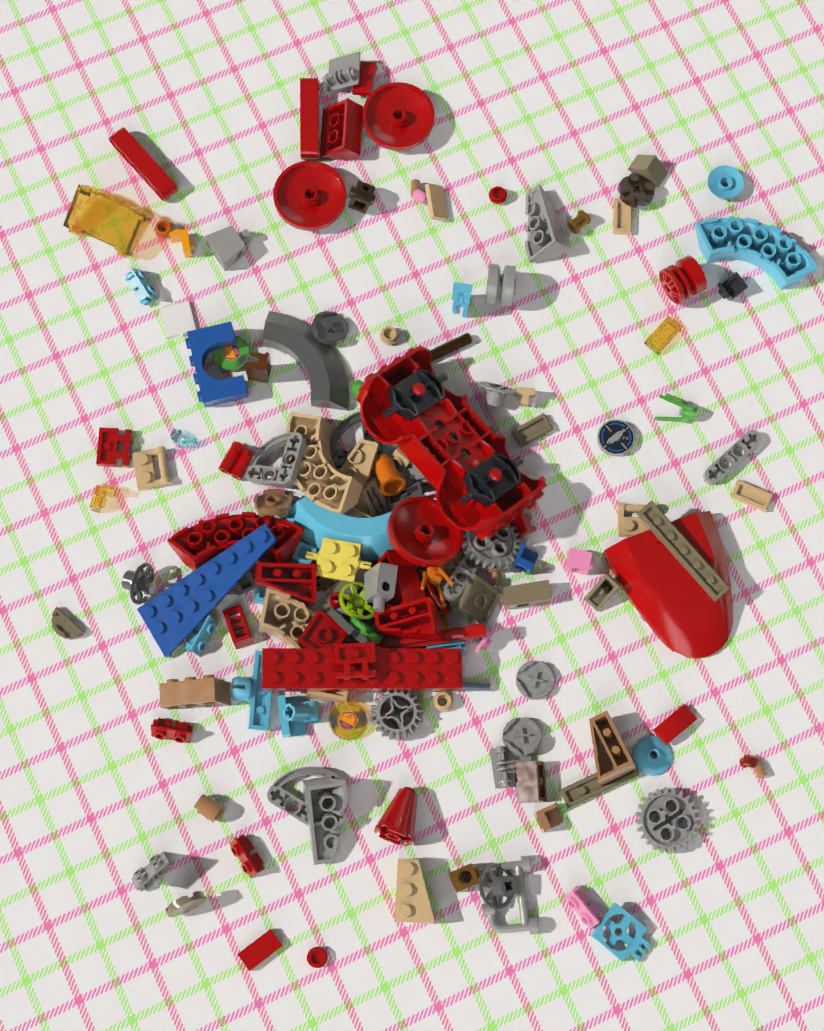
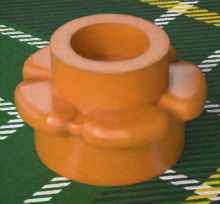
(163, 224)

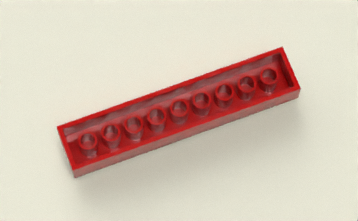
(395, 670)

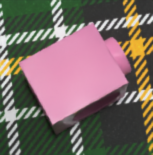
(579, 561)

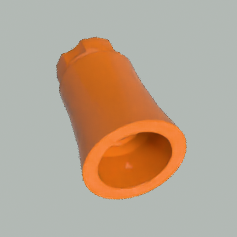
(388, 476)

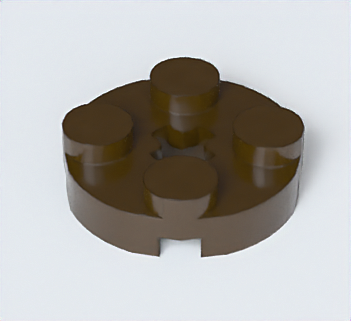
(636, 182)

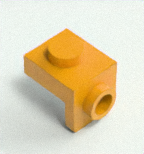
(182, 235)

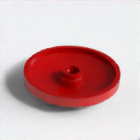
(398, 116)
(309, 195)
(422, 533)

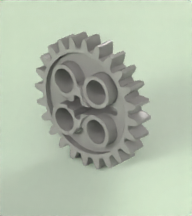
(487, 549)
(657, 804)

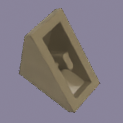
(649, 168)
(602, 592)

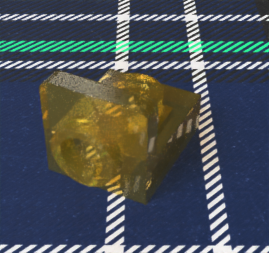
(99, 500)

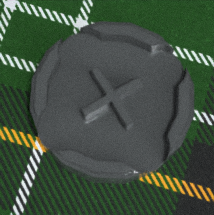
(329, 328)

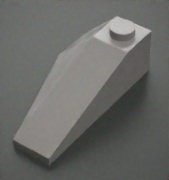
(545, 233)
(325, 812)

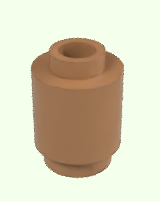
(210, 808)

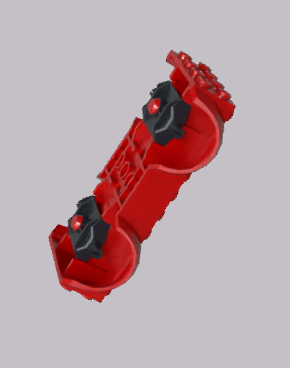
(471, 492)

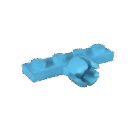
(251, 692)

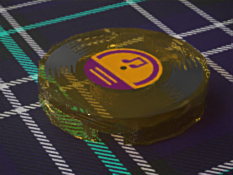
(348, 720)

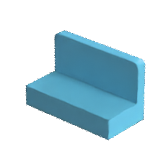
(290, 728)

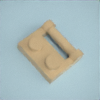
(145, 470)
(629, 525)

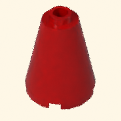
(399, 818)

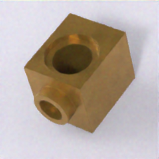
(456, 881)

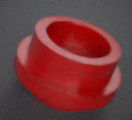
(498, 195)

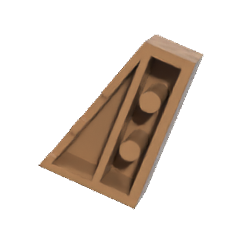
(194, 692)
(609, 749)

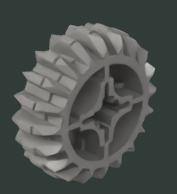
(388, 716)

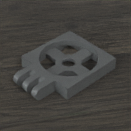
(342, 619)

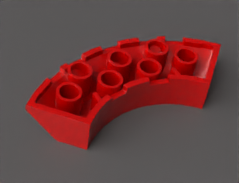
(213, 536)

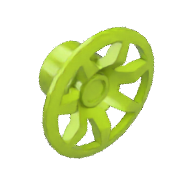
(356, 603)

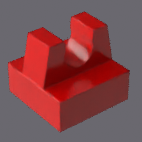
(523, 525)

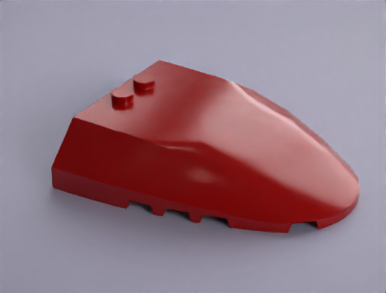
(668, 595)

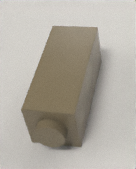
(525, 594)

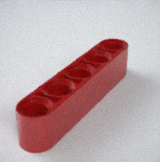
(309, 118)
(143, 164)

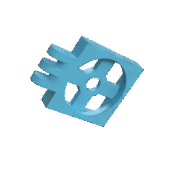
(633, 944)

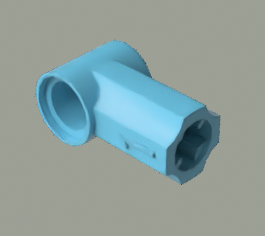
(307, 712)

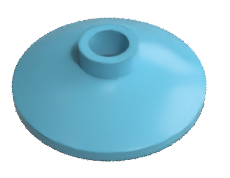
(725, 175)
(643, 760)

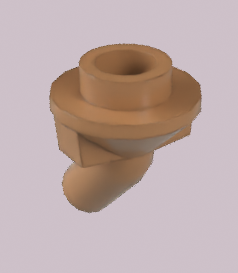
(495, 575)

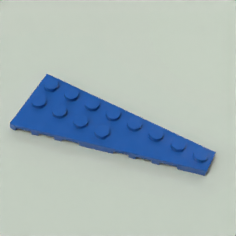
(186, 603)

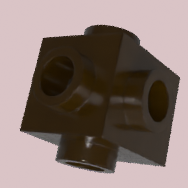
(364, 193)

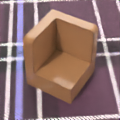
(548, 817)

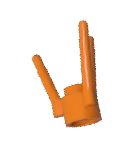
(435, 576)

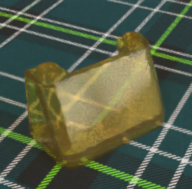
(107, 219)

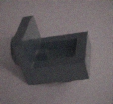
(732, 287)

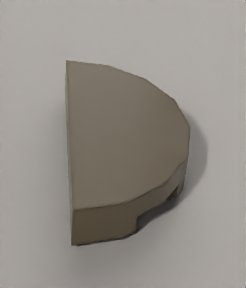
(65, 626)

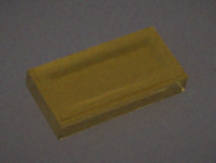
(663, 335)

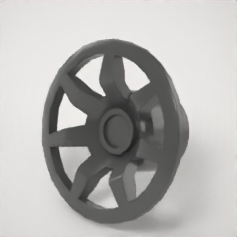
(136, 582)
(501, 886)

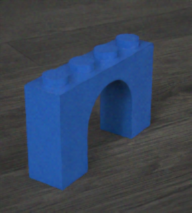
(202, 343)

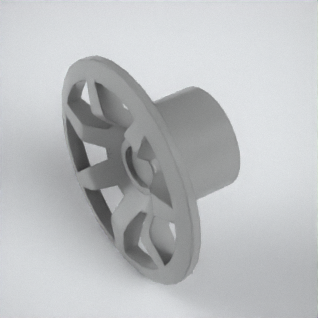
(495, 395)

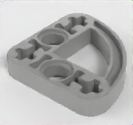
(279, 472)
(289, 776)

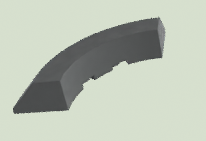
(317, 360)

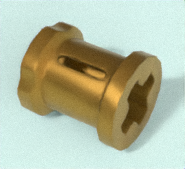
(578, 222)

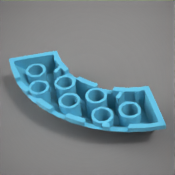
(757, 245)
(321, 524)

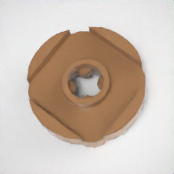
(273, 503)

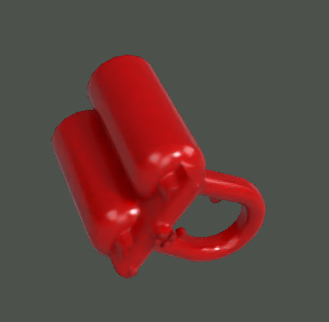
(236, 460)

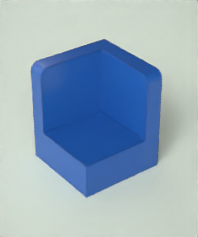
(525, 559)

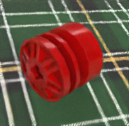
(683, 279)

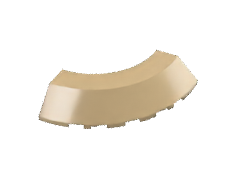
(317, 473)
(287, 620)

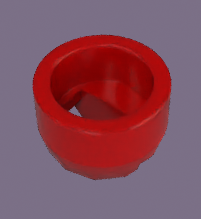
(335, 603)

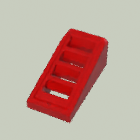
(243, 637)

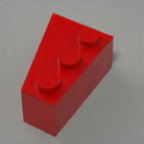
(288, 578)
(410, 621)

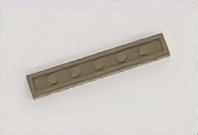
(683, 551)

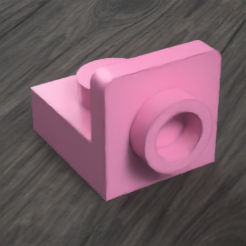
(485, 642)

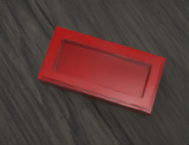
(260, 950)

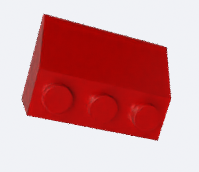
(341, 131)
(407, 581)

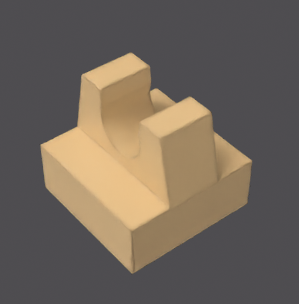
(524, 394)

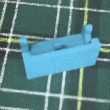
(461, 297)

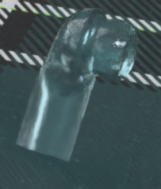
(181, 441)

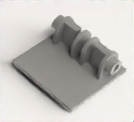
(343, 72)
(504, 767)
(143, 876)

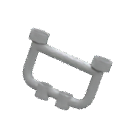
(526, 924)

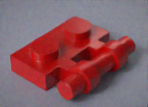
(108, 447)
(352, 654)

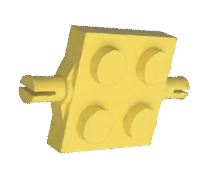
(338, 560)

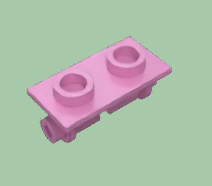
(577, 900)

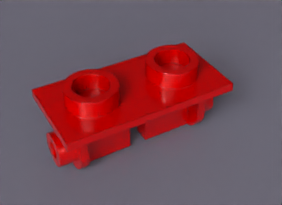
(180, 733)
(250, 863)

